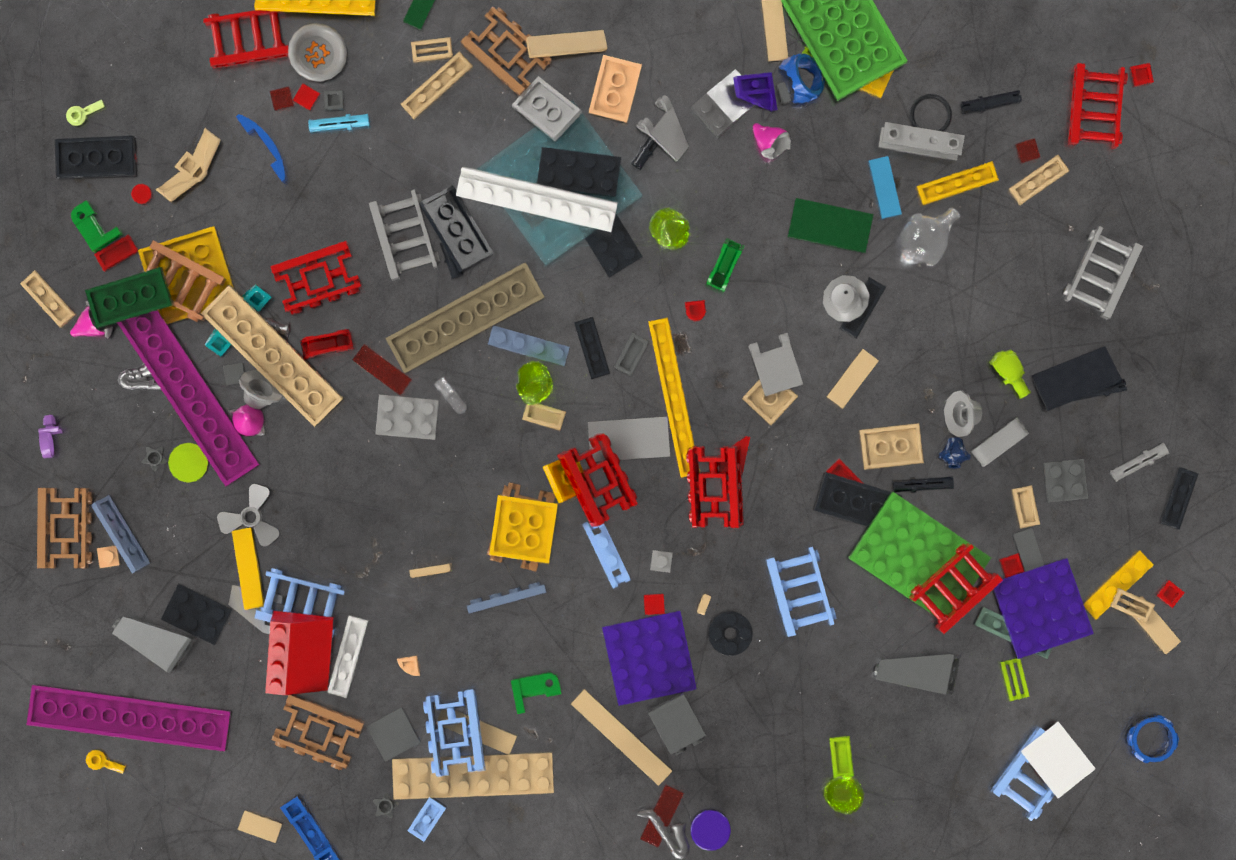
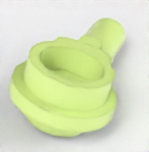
(78, 115)

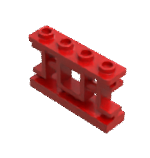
(311, 262)
(730, 485)
(584, 487)

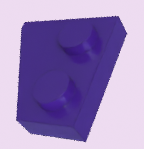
(757, 90)

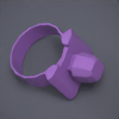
(45, 436)

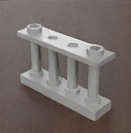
(921, 141)
(385, 230)
(1123, 272)

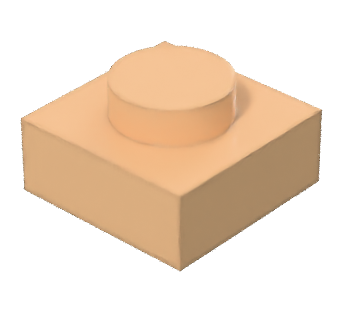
(108, 556)

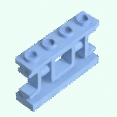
(469, 731)

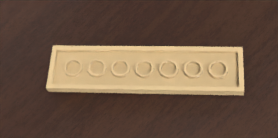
(272, 355)
(503, 776)

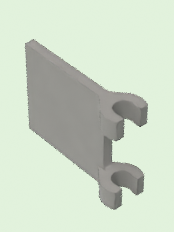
(776, 367)

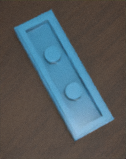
(885, 187)

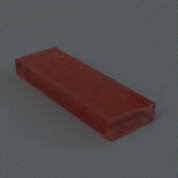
(382, 369)
(665, 810)

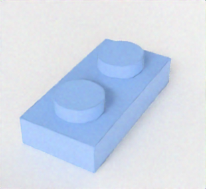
(426, 819)

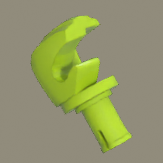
(1011, 369)

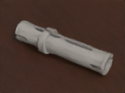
(1135, 464)

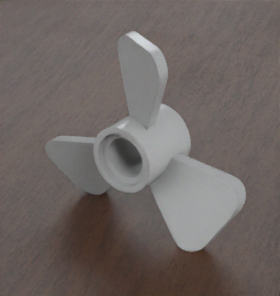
(230, 521)

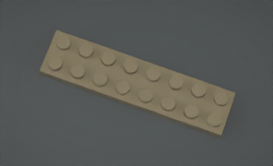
(465, 318)

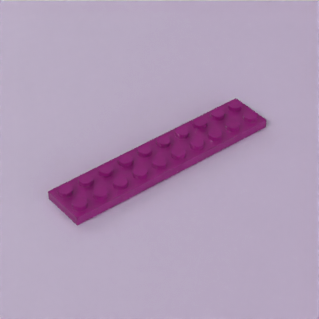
(189, 395)
(128, 718)

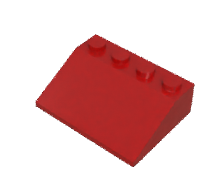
(298, 653)

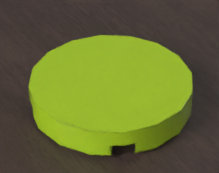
(188, 462)

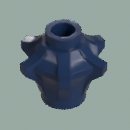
(955, 453)

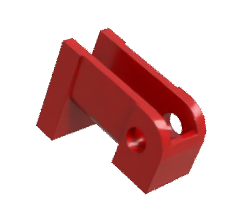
(326, 343)

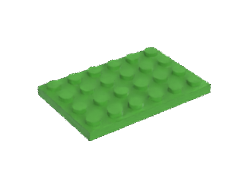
(846, 41)
(909, 547)

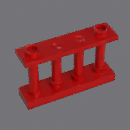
(240, 55)
(1079, 114)
(974, 594)

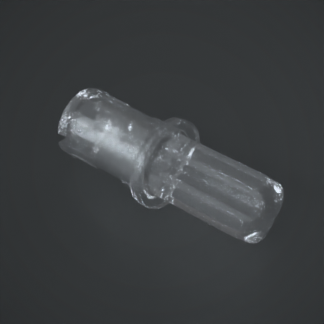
(450, 395)

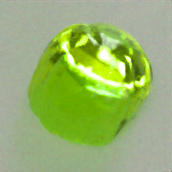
(669, 228)
(534, 382)
(844, 794)

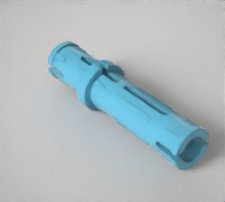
(363, 120)

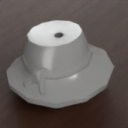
(846, 306)
(258, 390)
(961, 413)

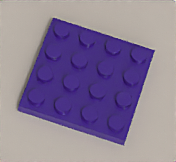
(1042, 608)
(649, 658)

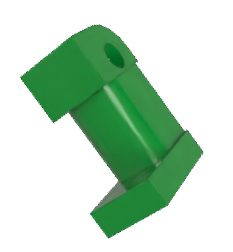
(91, 229)
(725, 264)
(533, 686)

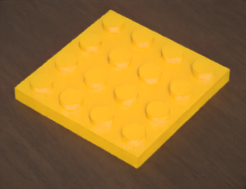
(202, 248)

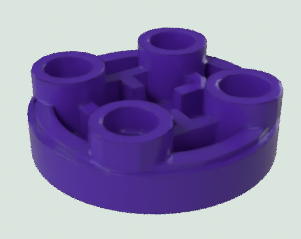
(710, 830)

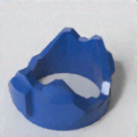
(801, 91)
(1173, 739)

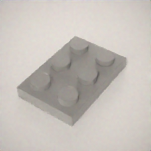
(546, 108)
(407, 417)

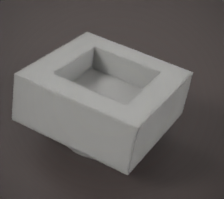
(661, 561)

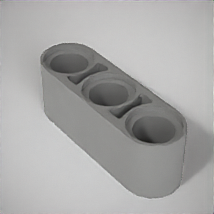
(1000, 442)

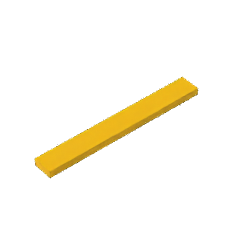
(672, 391)

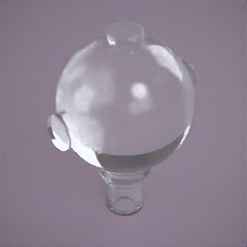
(926, 237)

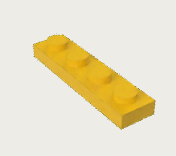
(1122, 579)

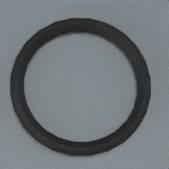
(936, 97)

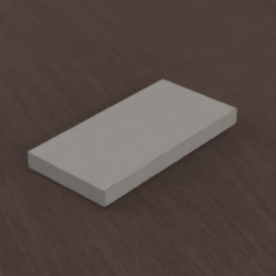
(633, 437)

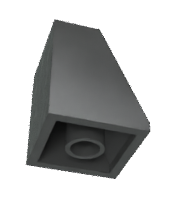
(677, 724)

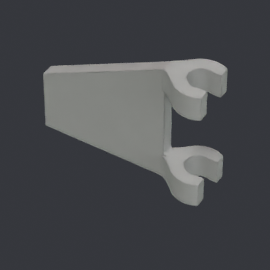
(667, 131)
(236, 603)

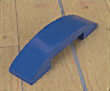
(278, 166)
(309, 830)

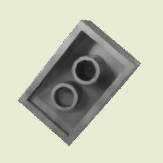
(721, 107)

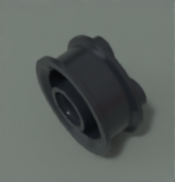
(743, 633)

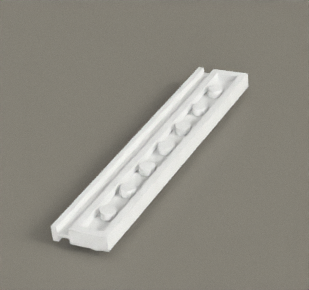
(536, 199)

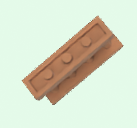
(194, 271)

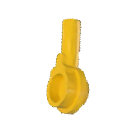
(96, 760)

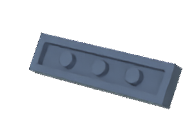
(528, 345)
(120, 534)
(514, 595)

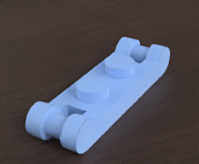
(607, 554)

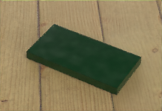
(830, 225)
(129, 297)

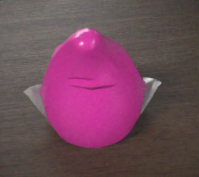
(771, 140)
(86, 326)
(248, 420)

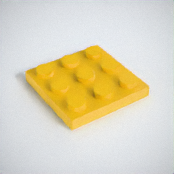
(523, 529)

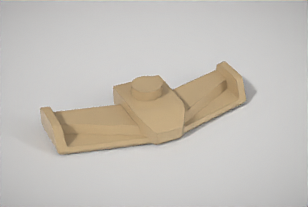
(191, 168)

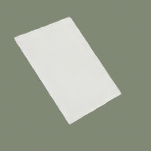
(1058, 760)

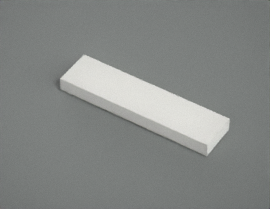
(347, 656)

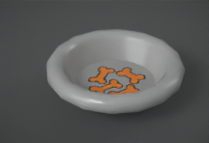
(317, 52)

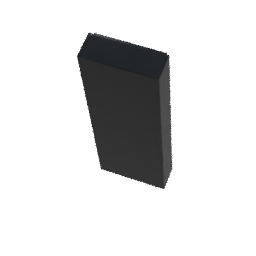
(855, 326)
(592, 348)
(1179, 498)

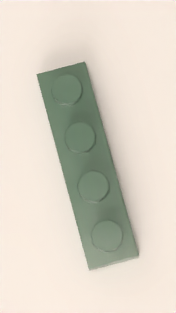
(995, 624)

